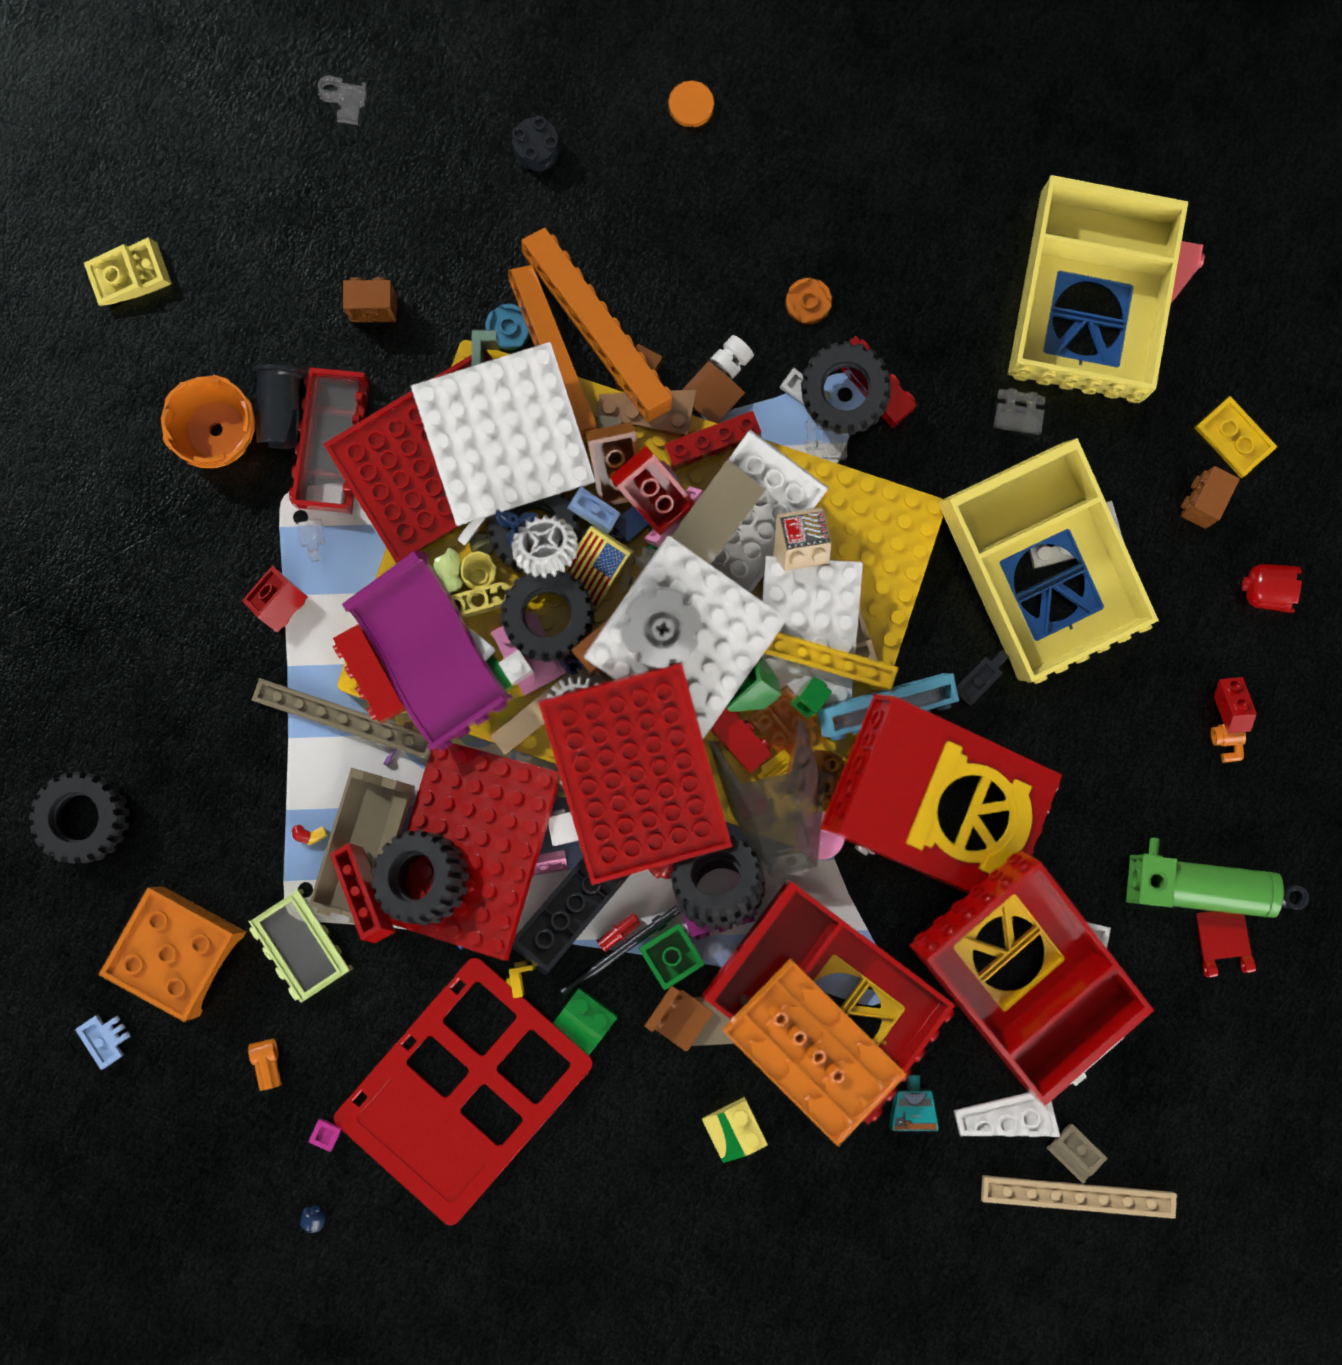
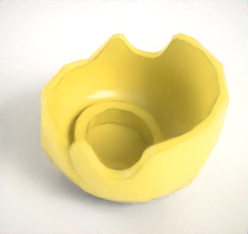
(478, 570)

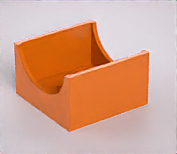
(171, 952)

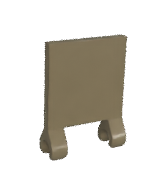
(712, 1032)

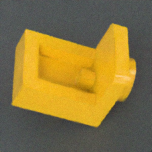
(515, 979)

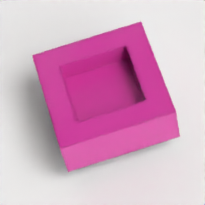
(325, 1135)

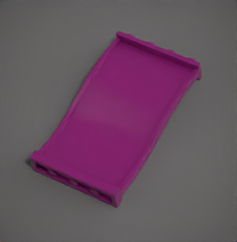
(427, 651)

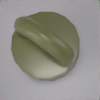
(481, 543)

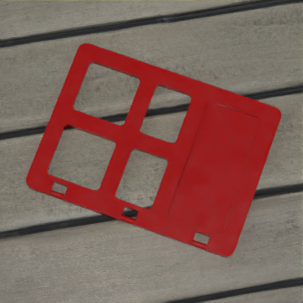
(425, 1135)

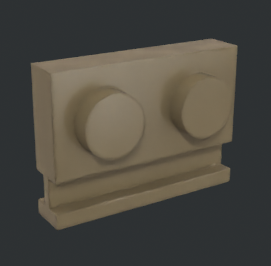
(1076, 1153)

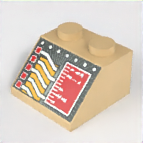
(802, 539)

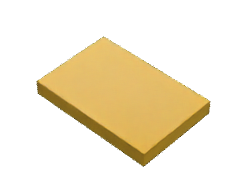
(1235, 437)

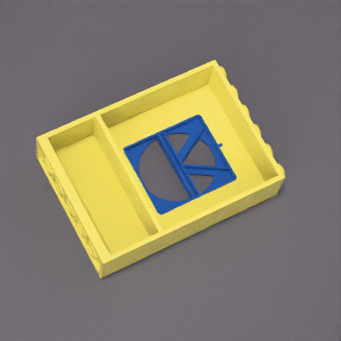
(1110, 239)
(1059, 504)

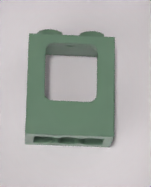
(482, 341)

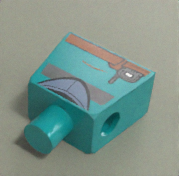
(913, 1108)

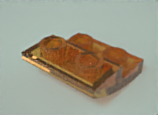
(779, 721)

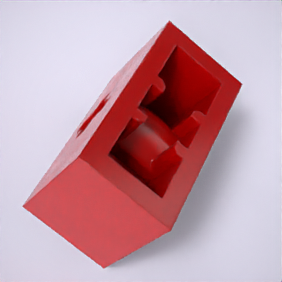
(1235, 705)

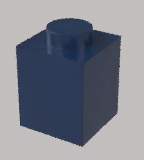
(630, 526)

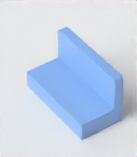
(593, 510)

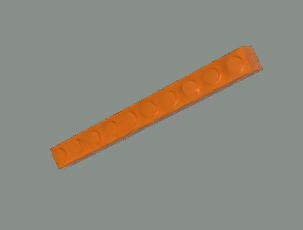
(597, 325)

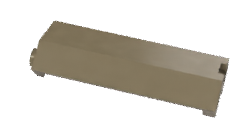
(367, 816)

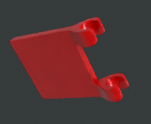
(1223, 937)

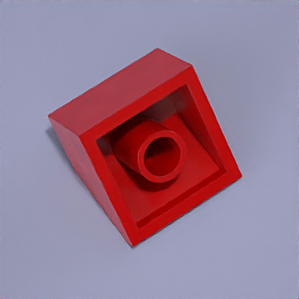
(275, 599)

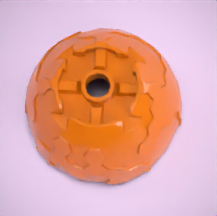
(195, 409)

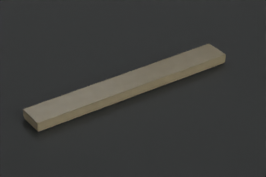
(341, 718)

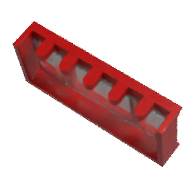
(331, 405)

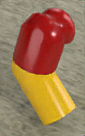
(307, 837)

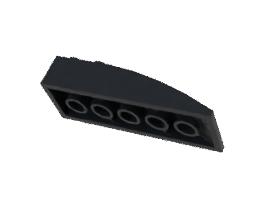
(563, 917)

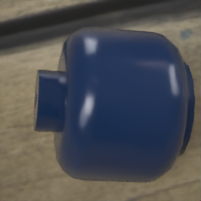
(312, 1219)

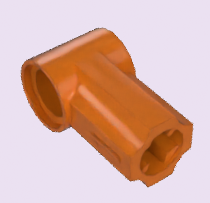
(265, 1057)

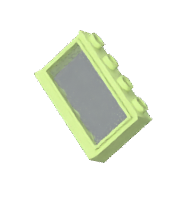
(299, 946)

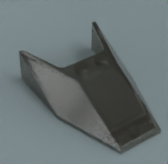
(781, 811)

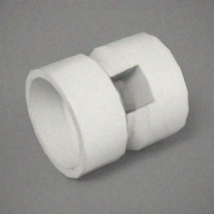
(734, 354)

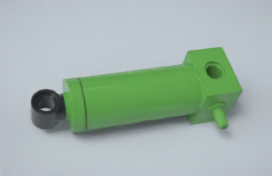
(1208, 886)

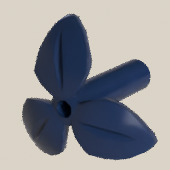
(508, 519)

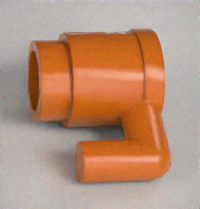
(1220, 737)

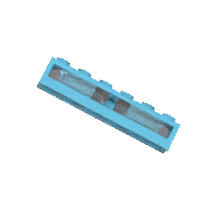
(926, 693)

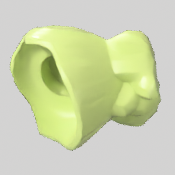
(448, 570)

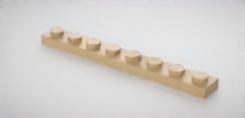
(1078, 1196)

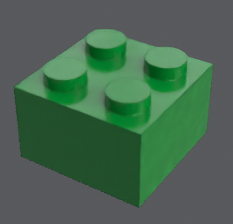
(671, 956)

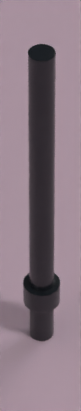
(658, 923)

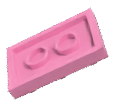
(543, 671)

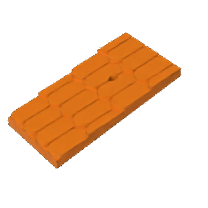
(813, 1052)

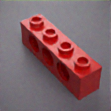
(710, 441)

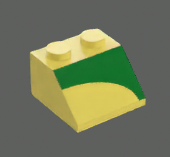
(734, 1131)

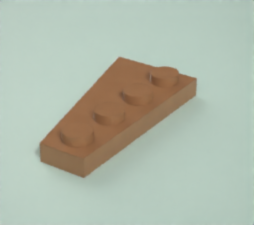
(672, 422)

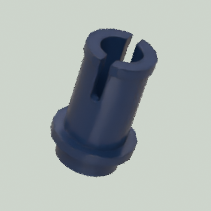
(572, 667)

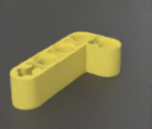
(466, 599)

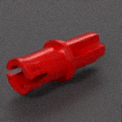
(619, 932)

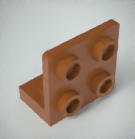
(679, 1017)

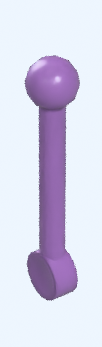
(388, 760)

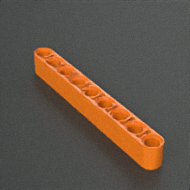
(544, 330)

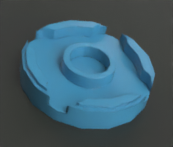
(509, 326)

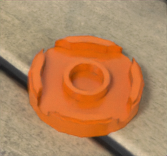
(691, 104)
(808, 301)

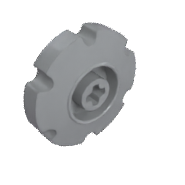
(650, 611)

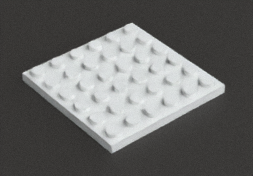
(503, 433)
(731, 637)

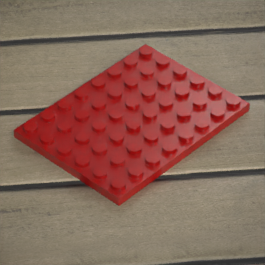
(396, 474)
(635, 773)
(498, 820)

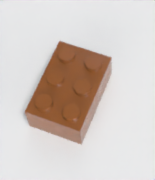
(608, 451)

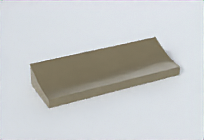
(719, 512)

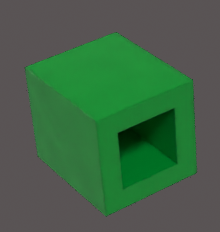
(811, 697)

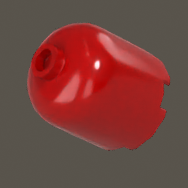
(1273, 587)

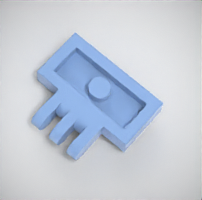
(103, 1039)

